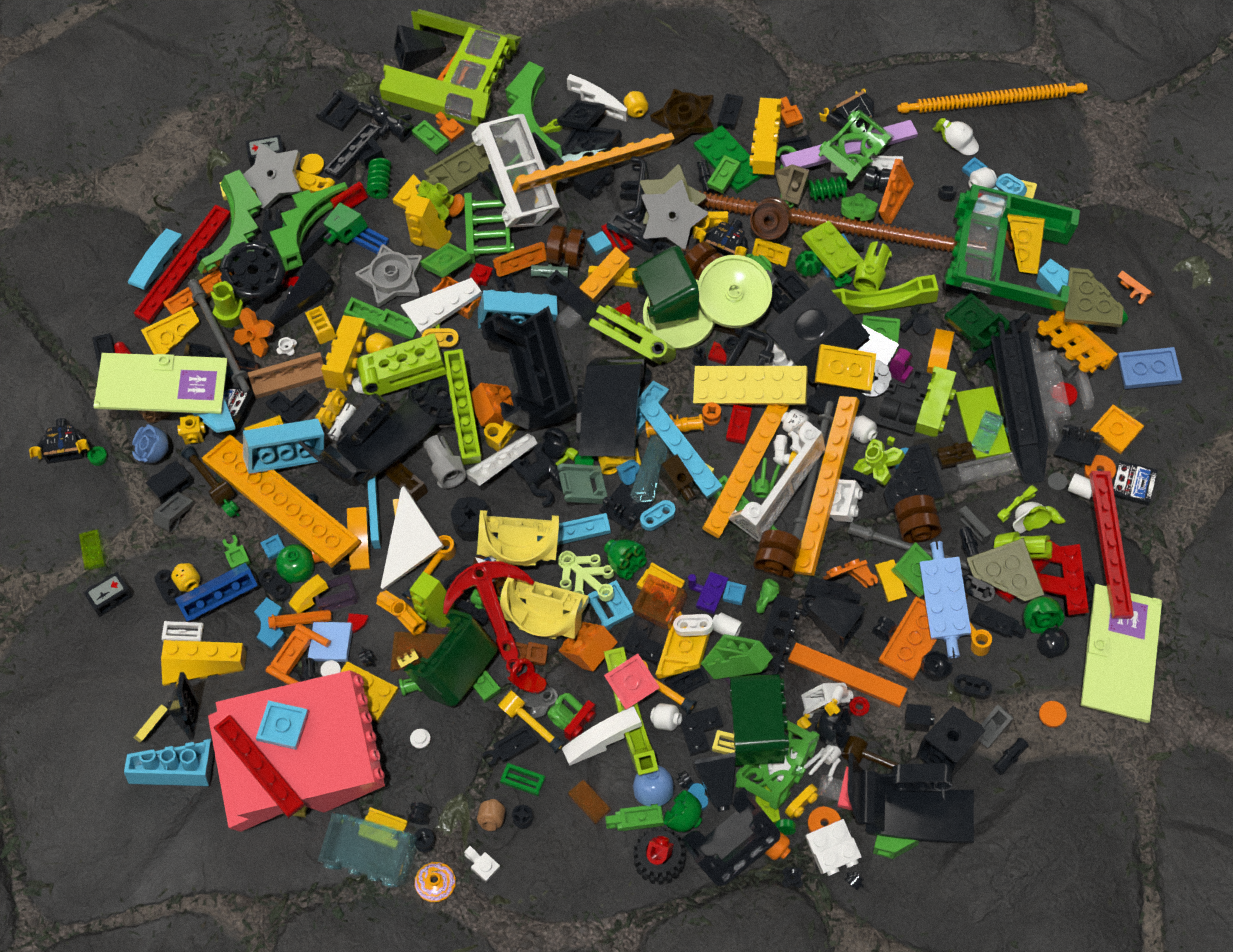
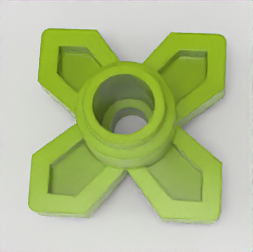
(438, 195)
(878, 461)

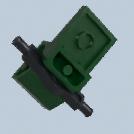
(978, 325)

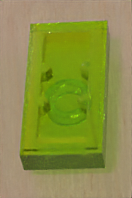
(91, 549)

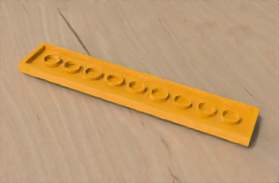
(283, 503)

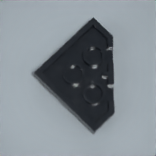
(914, 477)

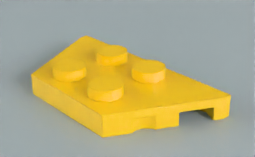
(681, 653)

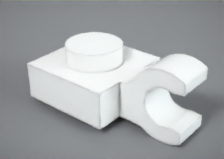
(483, 865)

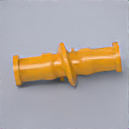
(684, 424)

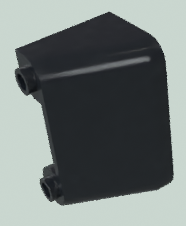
(734, 842)

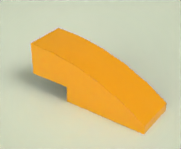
(940, 349)
(358, 525)

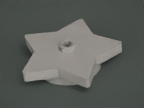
(273, 175)
(660, 223)
(391, 275)

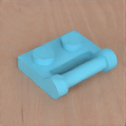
(619, 606)

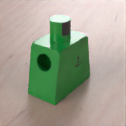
(343, 224)

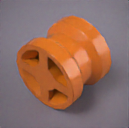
(711, 418)

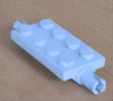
(945, 599)

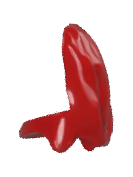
(528, 681)

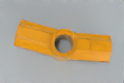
(402, 611)

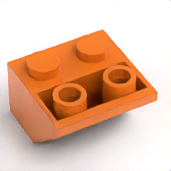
(487, 400)
(588, 646)

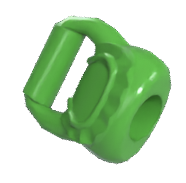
(768, 593)
(560, 714)

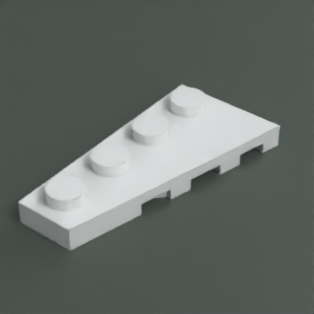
(439, 305)
(490, 466)

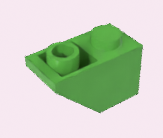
(893, 847)

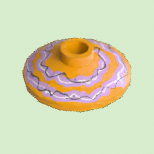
(435, 891)

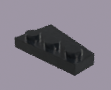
(590, 139)

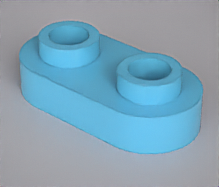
(1011, 184)
(657, 516)

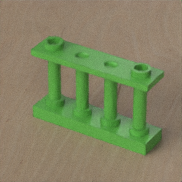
(472, 235)

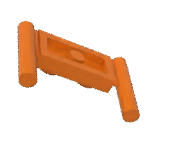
(292, 652)

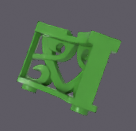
(838, 154)
(780, 790)

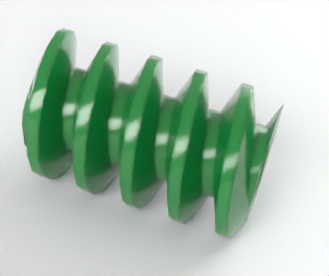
(378, 178)
(827, 189)

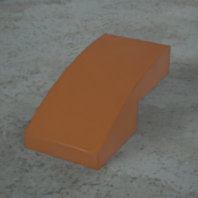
(533, 651)

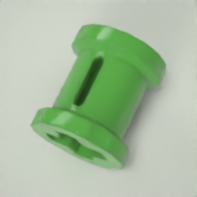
(408, 686)

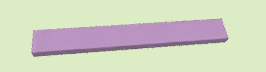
(809, 157)

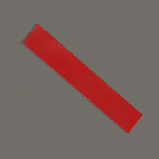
(259, 766)

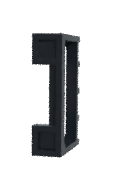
(543, 149)

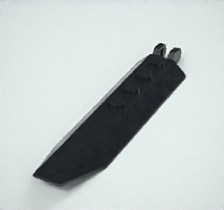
(1021, 401)

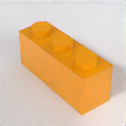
(605, 275)

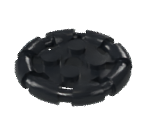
(252, 260)
(441, 404)

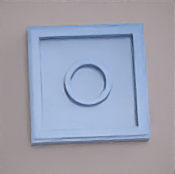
(340, 637)

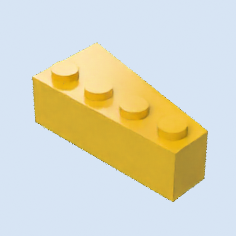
(766, 136)
(344, 353)

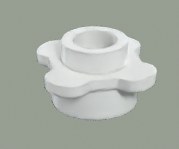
(283, 342)

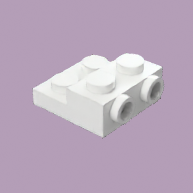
(845, 501)
(833, 847)

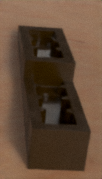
(401, 476)

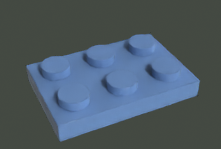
(1149, 368)

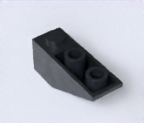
(571, 295)

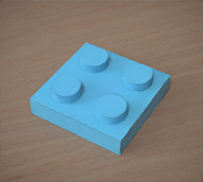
(282, 725)

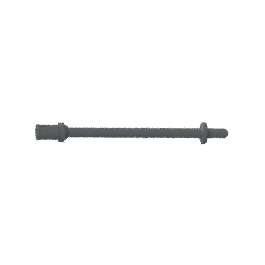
(199, 296)
(800, 521)
(869, 534)

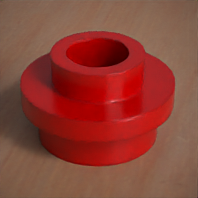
(859, 701)

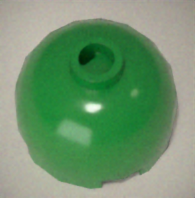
(295, 563)
(1042, 614)
(684, 813)

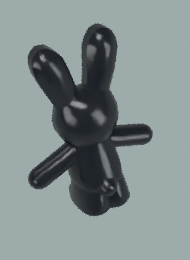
(384, 115)

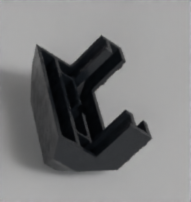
(538, 368)

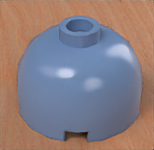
(150, 444)
(653, 787)

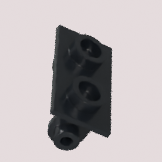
(778, 301)

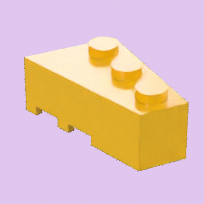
(425, 225)

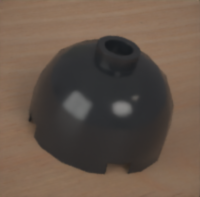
(834, 728)

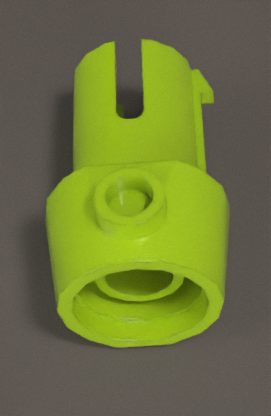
(871, 271)
(227, 305)
(1036, 545)

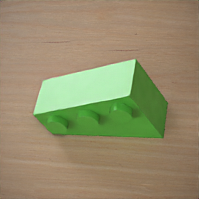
(736, 657)

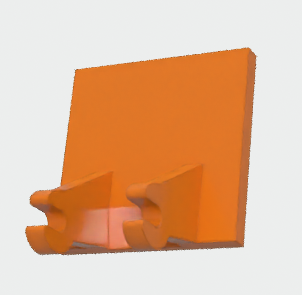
(857, 570)

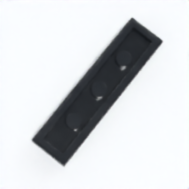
(352, 150)

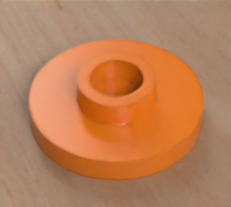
(457, 205)
(1052, 714)

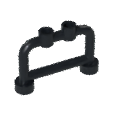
(744, 332)

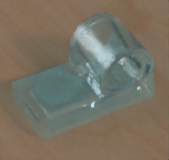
(987, 432)

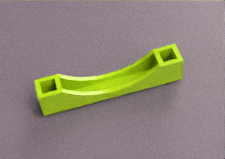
(917, 291)

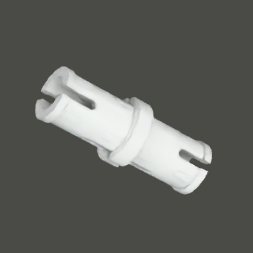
(340, 420)

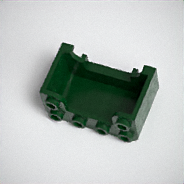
(455, 661)
(759, 719)

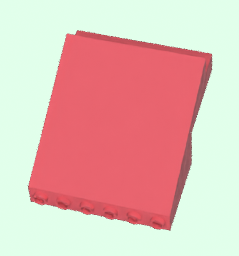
(332, 760)

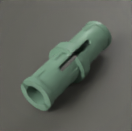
(546, 271)

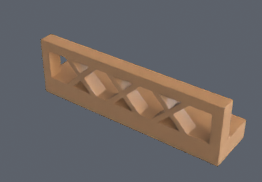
(288, 377)

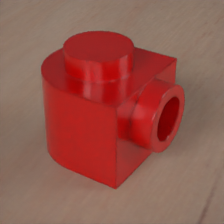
(659, 850)

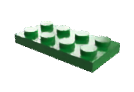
(720, 143)

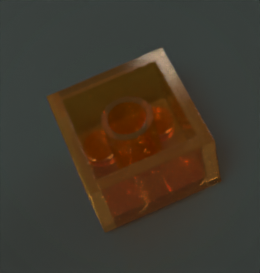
(659, 602)

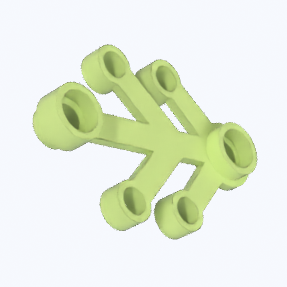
(584, 574)

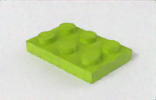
(832, 249)

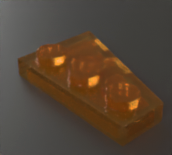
(423, 644)

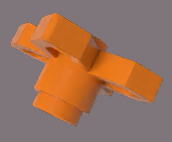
(253, 332)

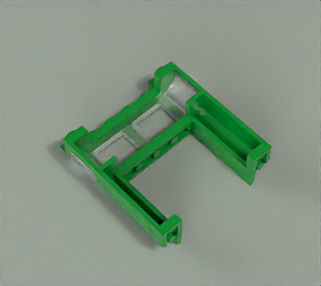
(982, 237)

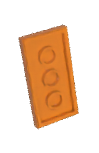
(909, 642)

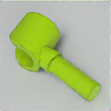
(570, 453)

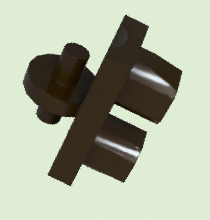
(956, 454)

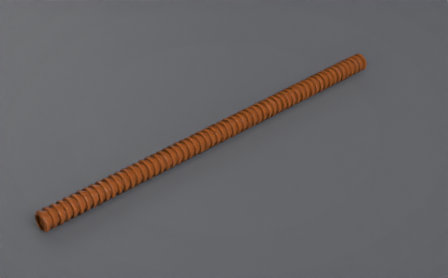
(841, 224)

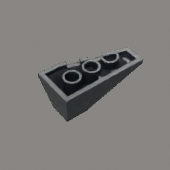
(309, 289)
(199, 350)
(184, 706)

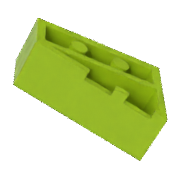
(936, 402)
(428, 599)

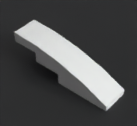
(593, 93)
(599, 736)

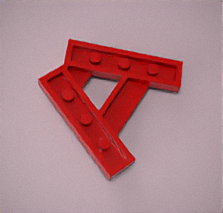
(1070, 586)

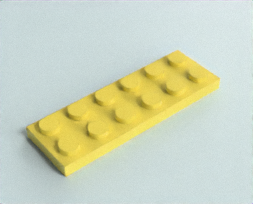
(750, 385)

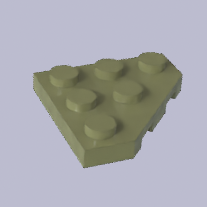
(1091, 301)
(1008, 569)

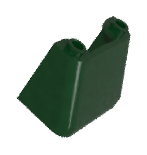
(669, 286)

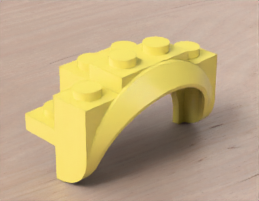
(517, 539)
(544, 609)

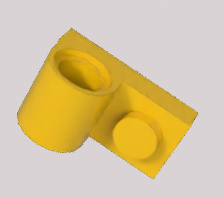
(711, 220)
(503, 435)
(609, 463)

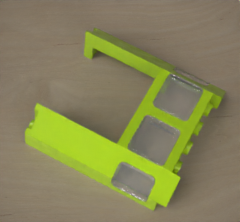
(469, 78)

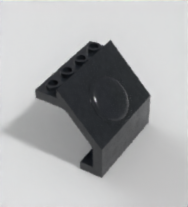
(812, 321)

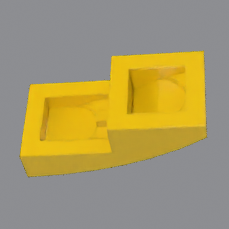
(891, 584)
(303, 597)

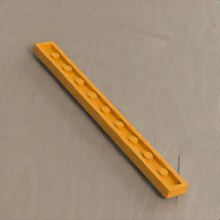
(586, 164)
(744, 469)
(826, 485)

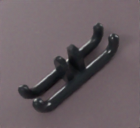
(634, 189)

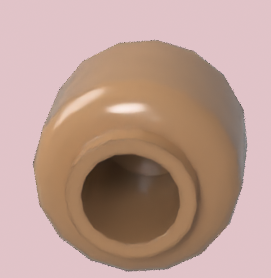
(491, 815)

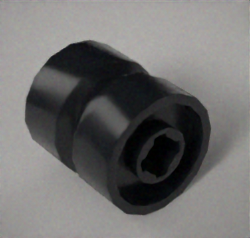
(876, 178)

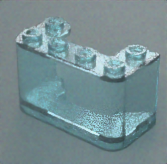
(367, 849)

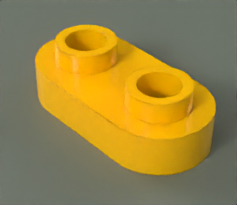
(442, 335)
(797, 806)

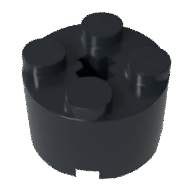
(466, 517)

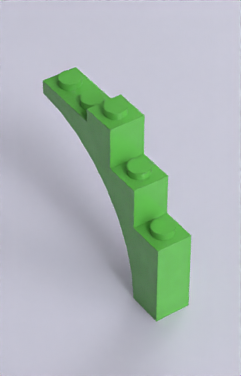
(522, 94)
(243, 207)
(298, 220)

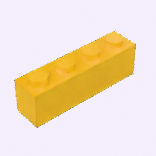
(200, 659)

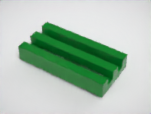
(536, 792)

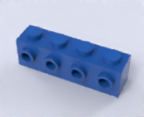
(216, 592)

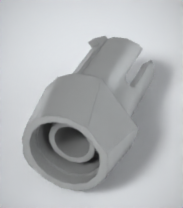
(446, 467)

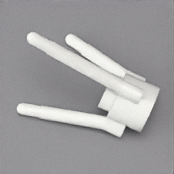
(828, 755)

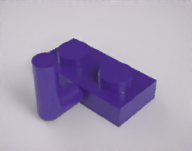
(710, 593)

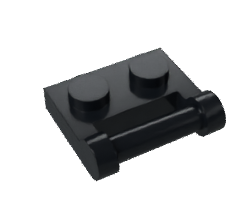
(343, 114)

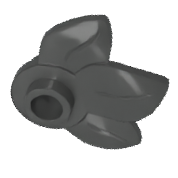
(538, 702)

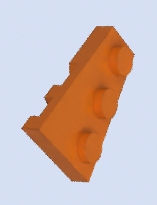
(895, 192)

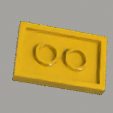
(845, 367)
(377, 690)

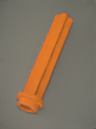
(302, 618)

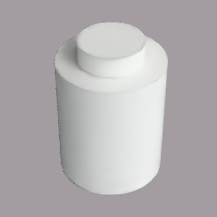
(1081, 486)
(726, 625)

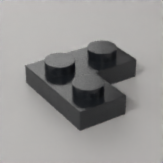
(292, 410)
(638, 641)
(696, 725)

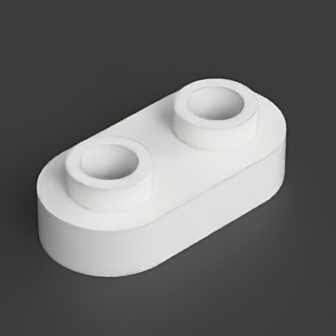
(694, 625)

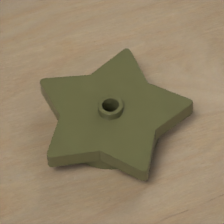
(660, 186)

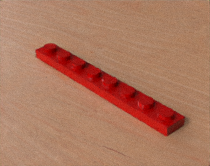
(182, 264)
(1111, 545)

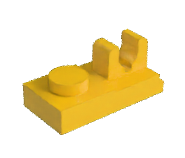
(772, 251)

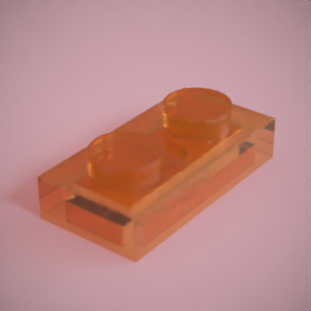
(589, 801)

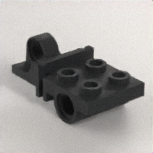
(903, 403)

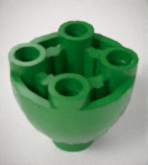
(625, 557)

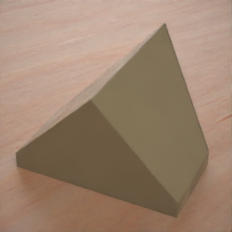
(792, 182)

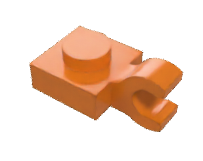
(790, 114)
(450, 129)

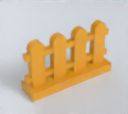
(1085, 341)

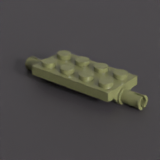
(459, 168)

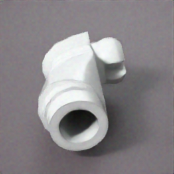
(780, 449)

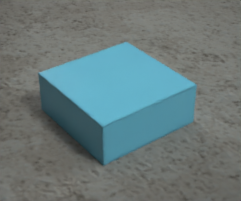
(599, 243)

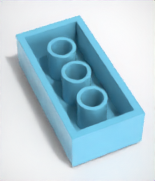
(279, 447)

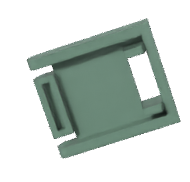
(577, 483)

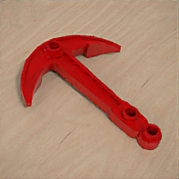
(484, 585)

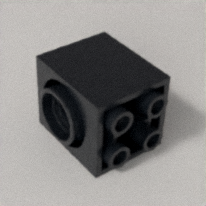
(951, 740)

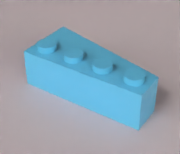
(1052, 277)
(514, 305)
(172, 766)

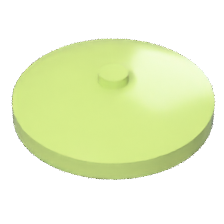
(734, 291)
(680, 333)

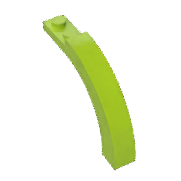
(637, 740)

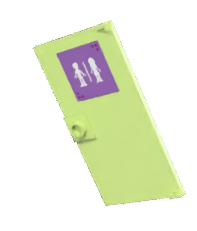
(161, 383)
(1121, 657)

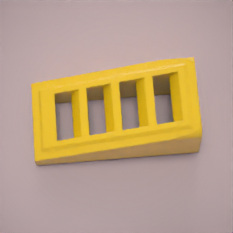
(327, 332)

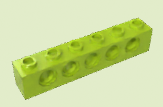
(462, 407)

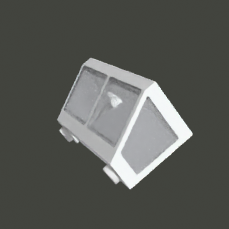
(510, 155)
(809, 447)

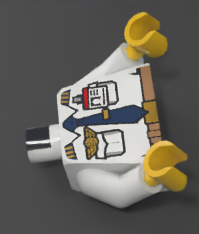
(824, 697)

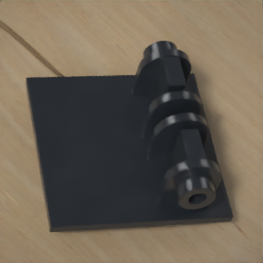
(1079, 445)
(623, 508)

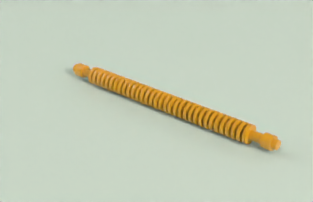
(992, 98)

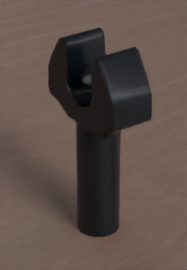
(914, 311)

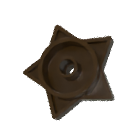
(685, 114)

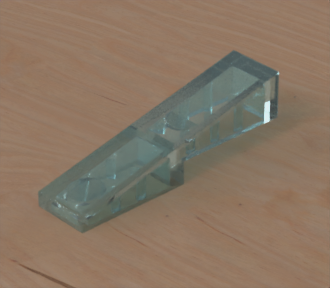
(647, 477)

